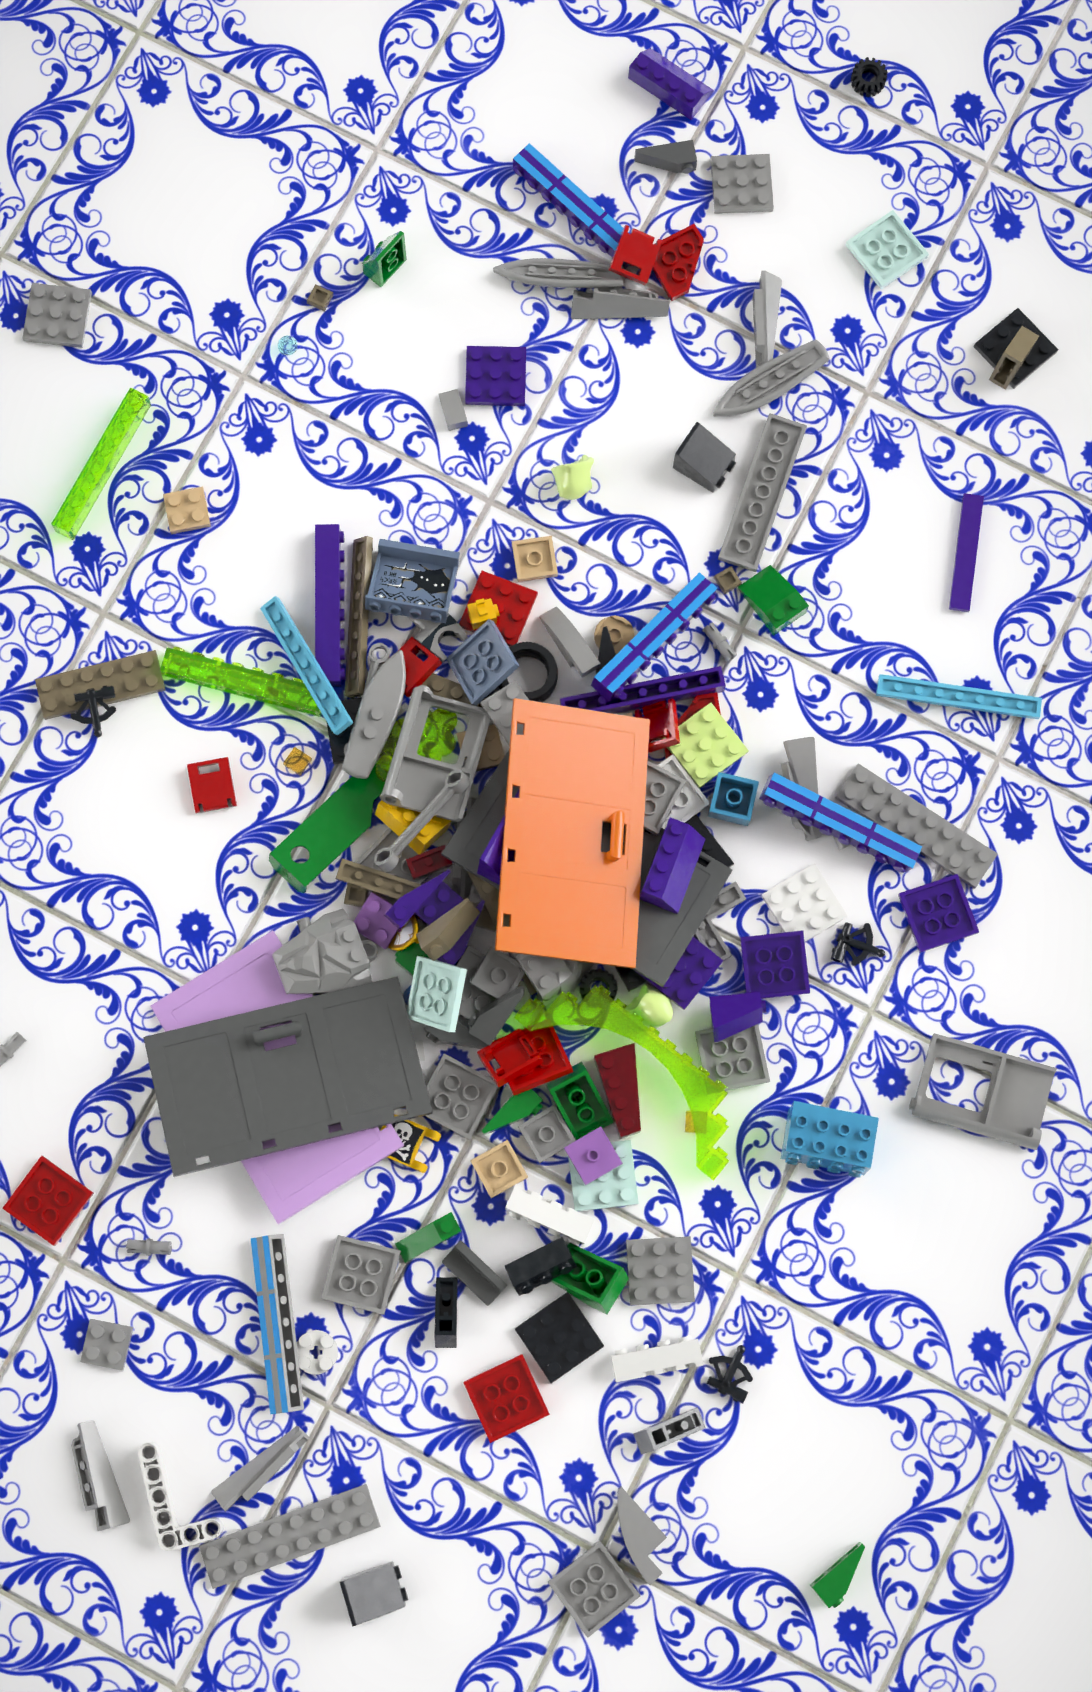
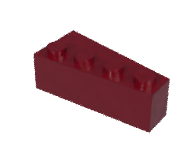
(619, 1081)

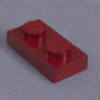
(428, 862)

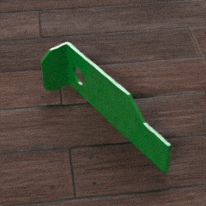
(328, 831)

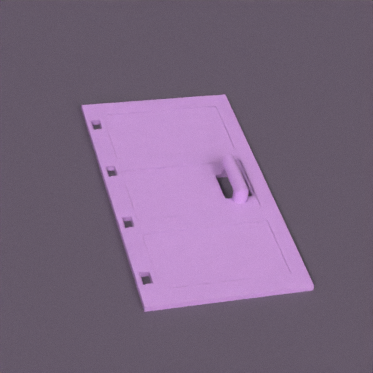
(297, 1175)

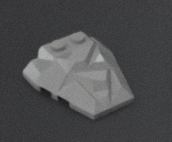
(324, 957)
(552, 975)

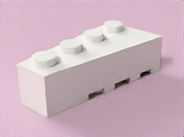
(549, 1215)
(656, 1360)

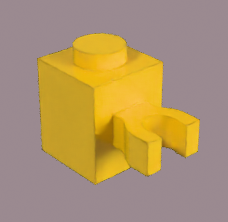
(481, 612)

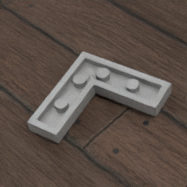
(707, 933)

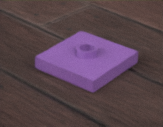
(593, 1155)

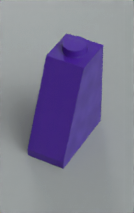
(735, 1013)

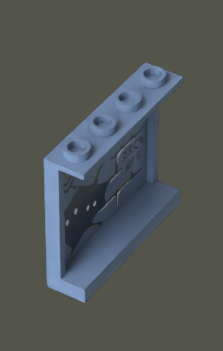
(412, 581)

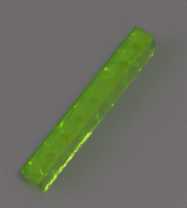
(101, 464)
(238, 680)

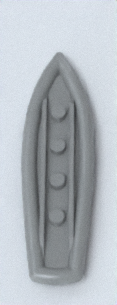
(560, 273)
(772, 379)
(376, 717)

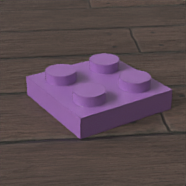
(373, 923)

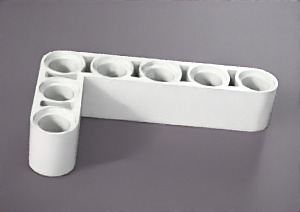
(167, 1505)

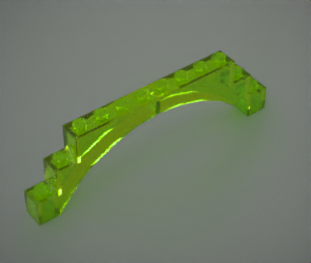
(699, 1090)

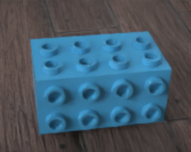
(829, 1139)

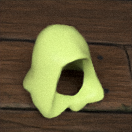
(574, 479)
(652, 1007)

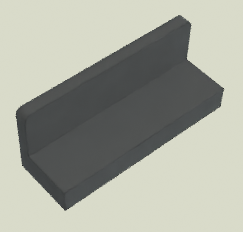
(474, 1273)

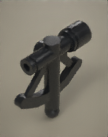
(92, 697)
(846, 940)
(724, 1384)

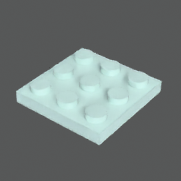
(887, 249)
(436, 993)
(610, 1190)

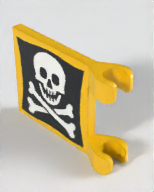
(412, 1137)

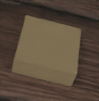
(320, 297)
(727, 580)
(355, 895)

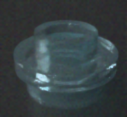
(287, 340)

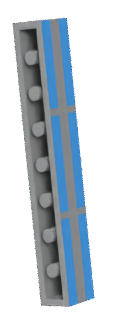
(277, 1324)

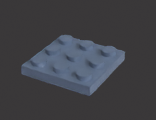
(482, 662)

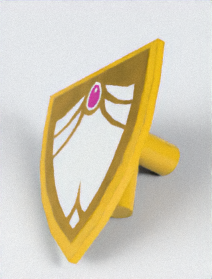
(405, 935)

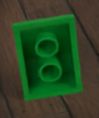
(386, 259)
(773, 599)
(579, 1102)
(593, 1280)

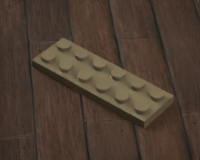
(129, 676)

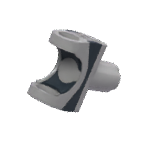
(432, 633)

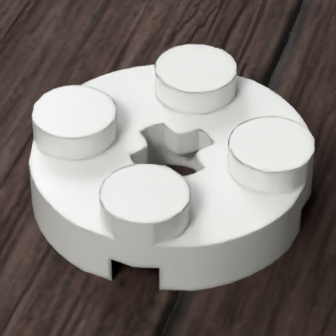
(325, 1343)

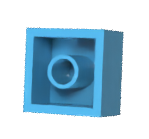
(733, 799)

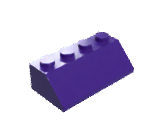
(669, 83)
(491, 858)
(672, 866)

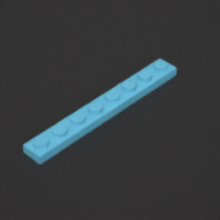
(306, 665)
(959, 696)

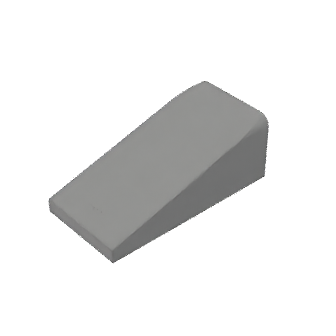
(453, 409)

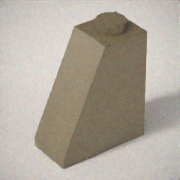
(1013, 357)

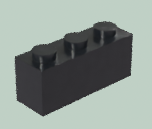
(540, 1266)

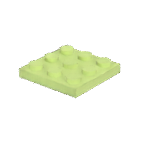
(707, 745)

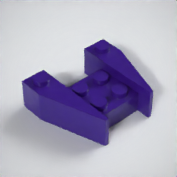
(429, 904)

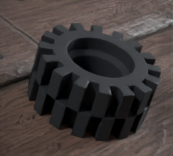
(865, 86)
(598, 975)

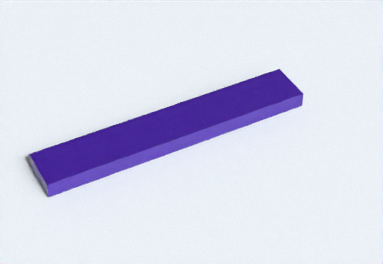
(966, 552)

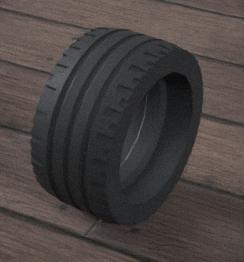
(537, 651)

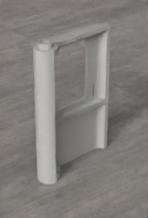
(417, 779)
(1013, 1099)

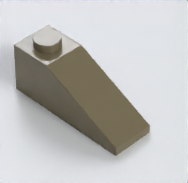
(446, 930)

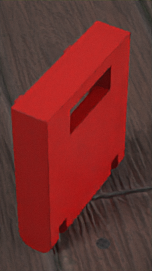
(636, 250)
(417, 670)
(662, 724)
(212, 788)
(513, 1054)

